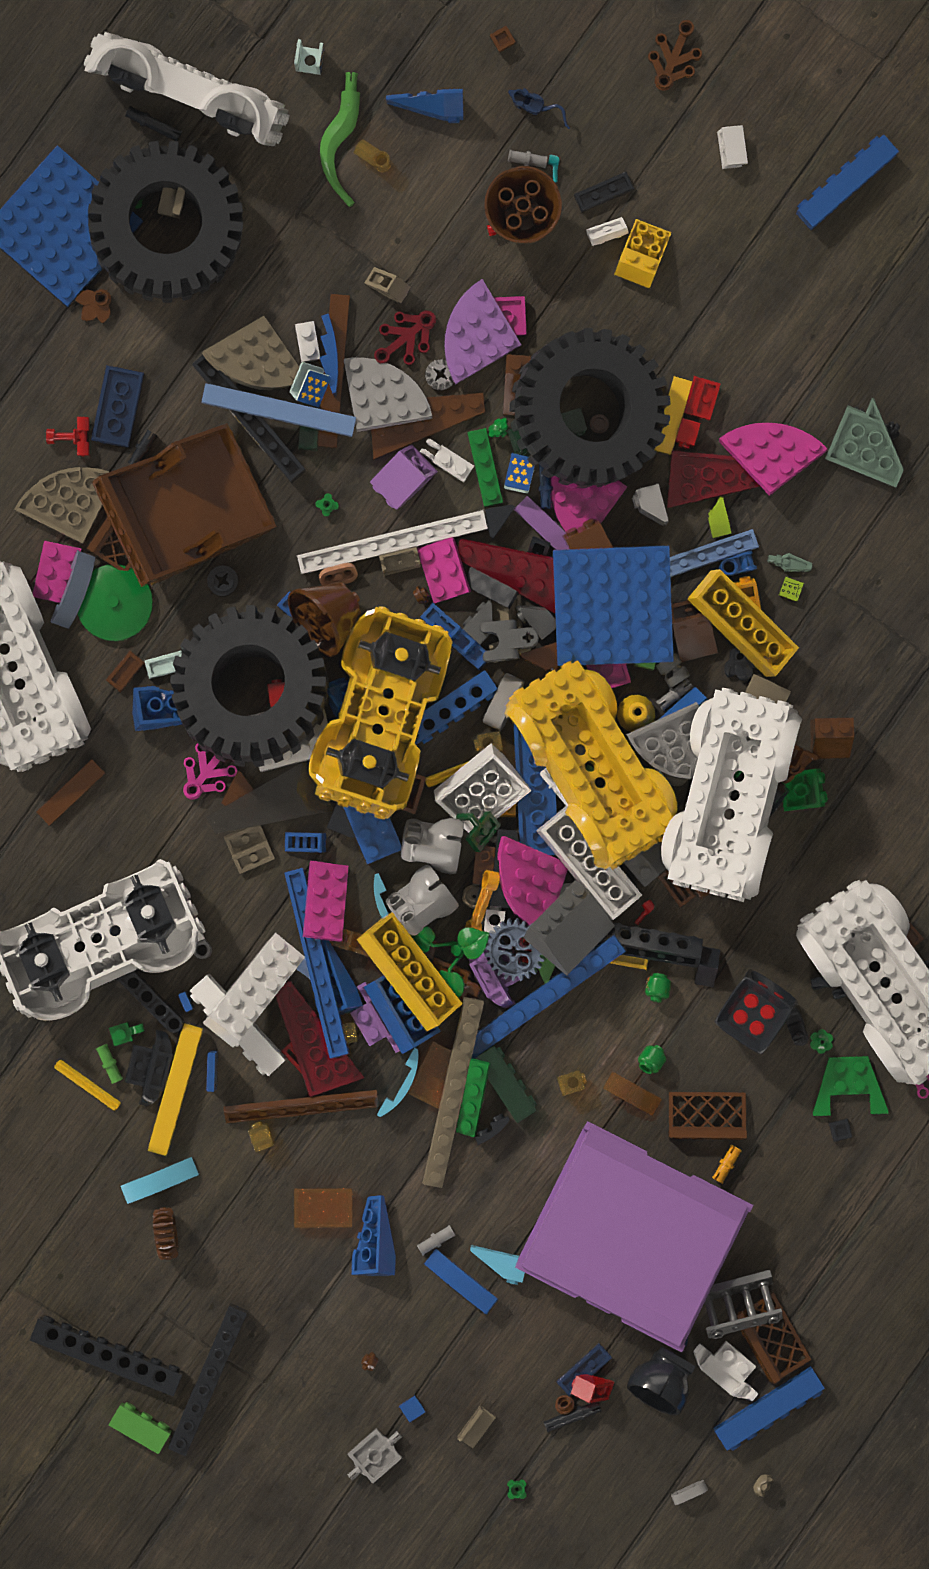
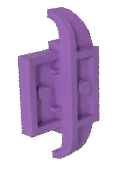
(493, 985)
(370, 1022)

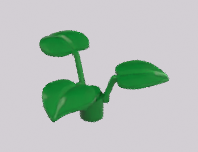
(470, 942)

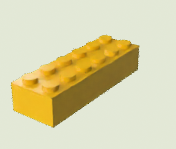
(743, 623)
(409, 971)

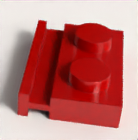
(702, 398)

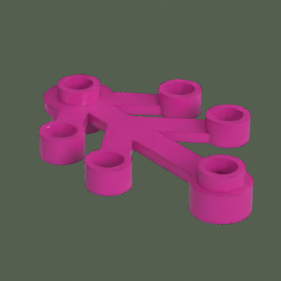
(206, 771)

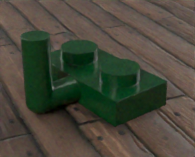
(482, 830)

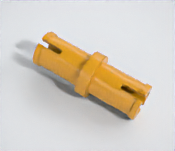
(726, 1164)

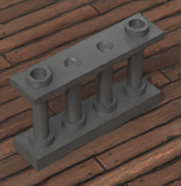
(743, 1286)

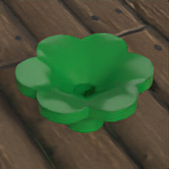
(498, 428)
(816, 1041)

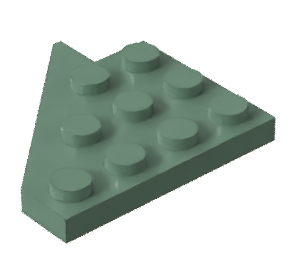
(866, 445)

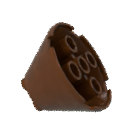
(523, 204)
(326, 614)

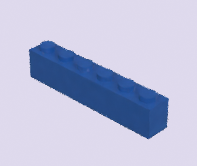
(847, 182)
(769, 1408)

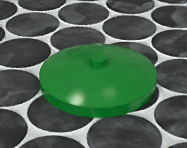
(115, 604)

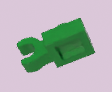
(123, 1032)

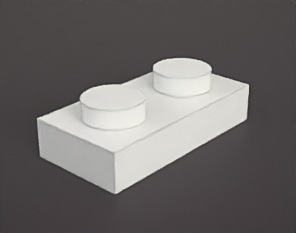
(607, 231)
(307, 341)

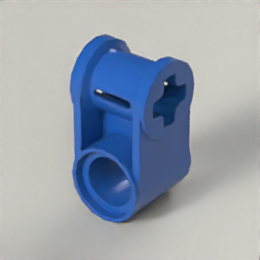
(741, 564)

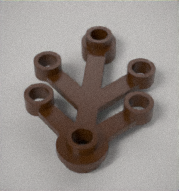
(673, 59)

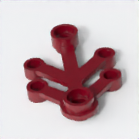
(407, 335)

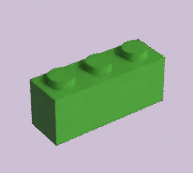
(140, 1427)

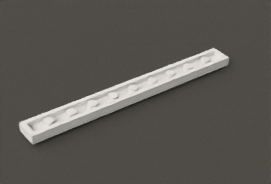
(392, 542)

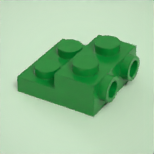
(806, 791)

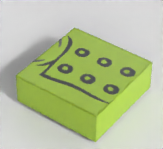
(791, 589)

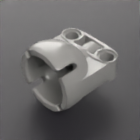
(433, 843)
(421, 901)

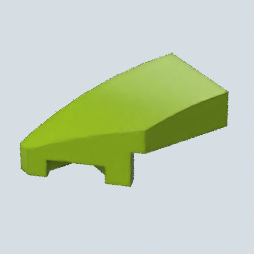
(719, 520)

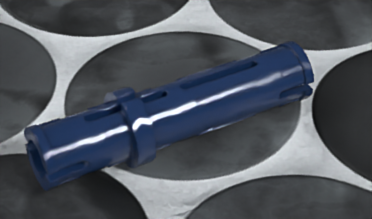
(545, 490)

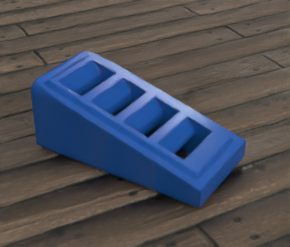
(321, 842)

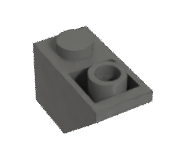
(538, 619)
(472, 625)

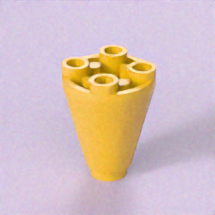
(626, 714)

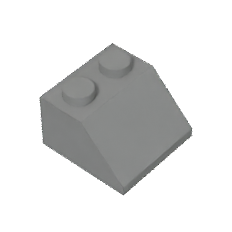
(651, 504)

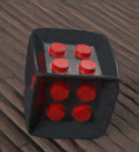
(756, 1011)

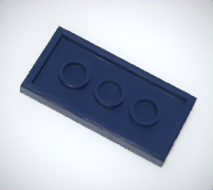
(117, 406)

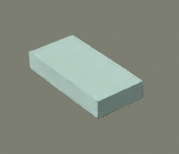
(161, 665)

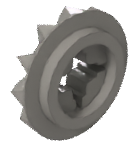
(430, 374)

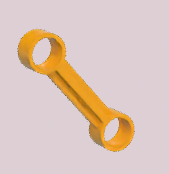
(489, 884)

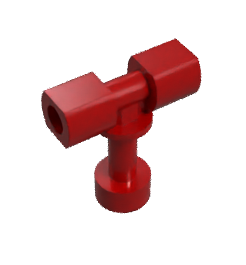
(78, 436)

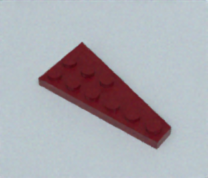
(704, 477)
(523, 571)
(310, 1047)

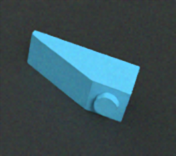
(501, 1263)

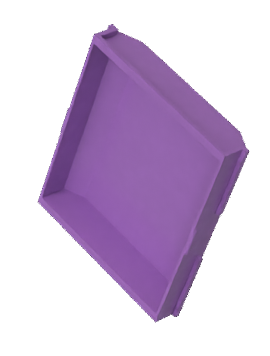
(633, 1236)

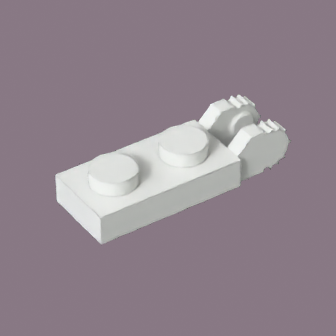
(448, 461)

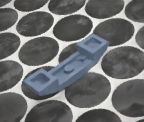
(75, 590)

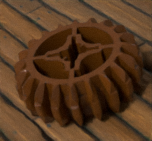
(165, 1233)

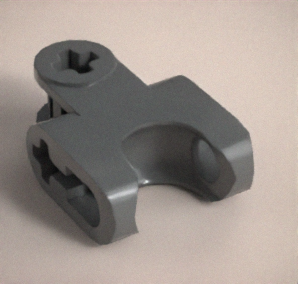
(509, 640)

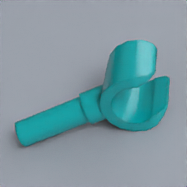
(554, 161)

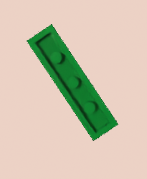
(485, 467)
(473, 1097)

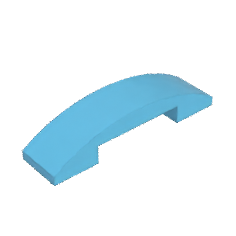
(379, 888)
(389, 1104)
(159, 1180)

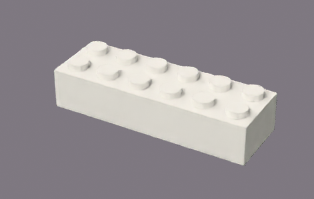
(609, 887)
(254, 990)
(254, 1042)

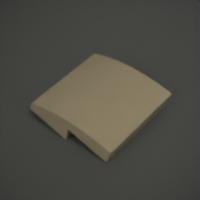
(761, 687)
(249, 848)

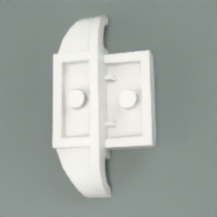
(727, 1369)

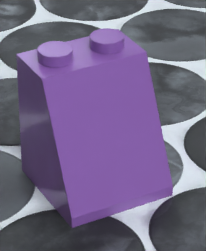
(403, 476)

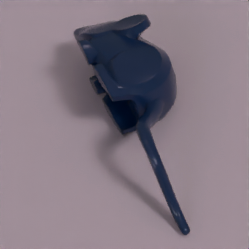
(533, 103)

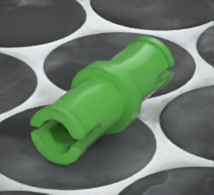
(109, 1063)

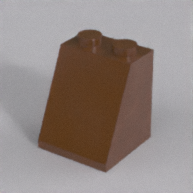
(587, 536)
(832, 737)

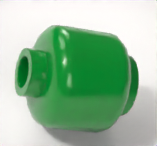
(658, 987)
(651, 1059)

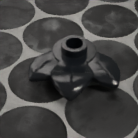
(741, 667)

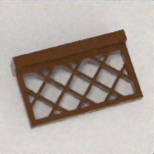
(100, 539)
(711, 1132)
(760, 1351)

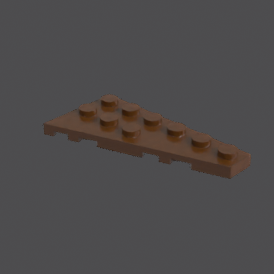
(445, 413)

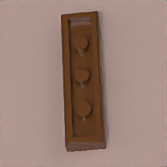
(70, 792)

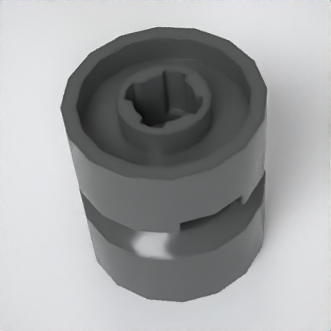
(673, 671)

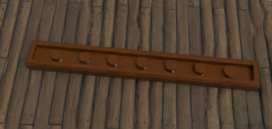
(339, 319)
(301, 1106)

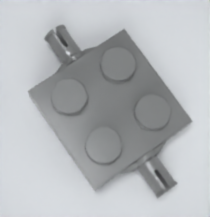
(374, 1455)

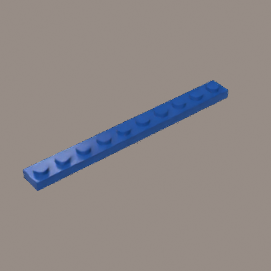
(317, 970)
(546, 995)

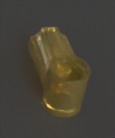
(372, 155)

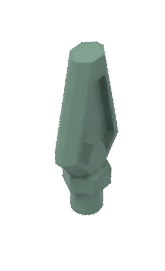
(790, 563)

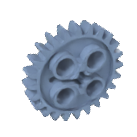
(515, 966)

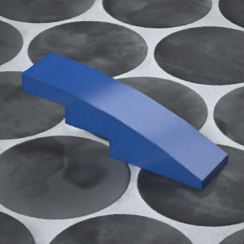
(330, 361)
(461, 640)
(461, 1281)

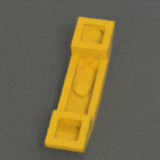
(678, 397)

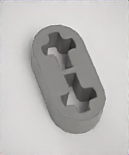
(689, 1492)

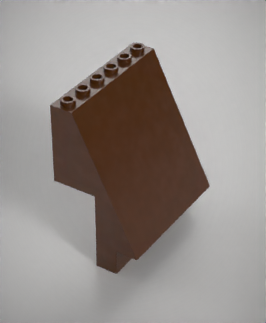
(184, 505)

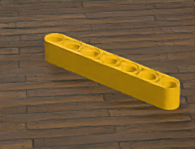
(175, 1089)

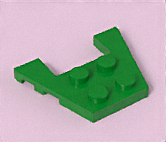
(849, 1077)

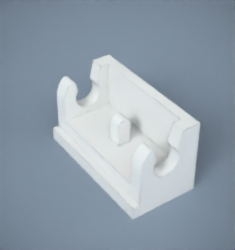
(732, 147)

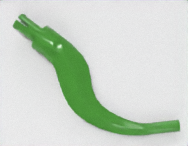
(338, 131)

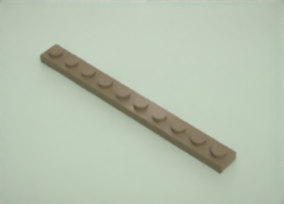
(453, 1092)

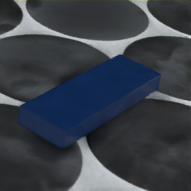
(589, 1364)

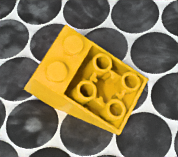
(642, 253)

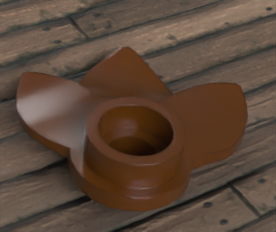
(92, 307)

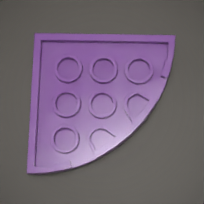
(476, 333)

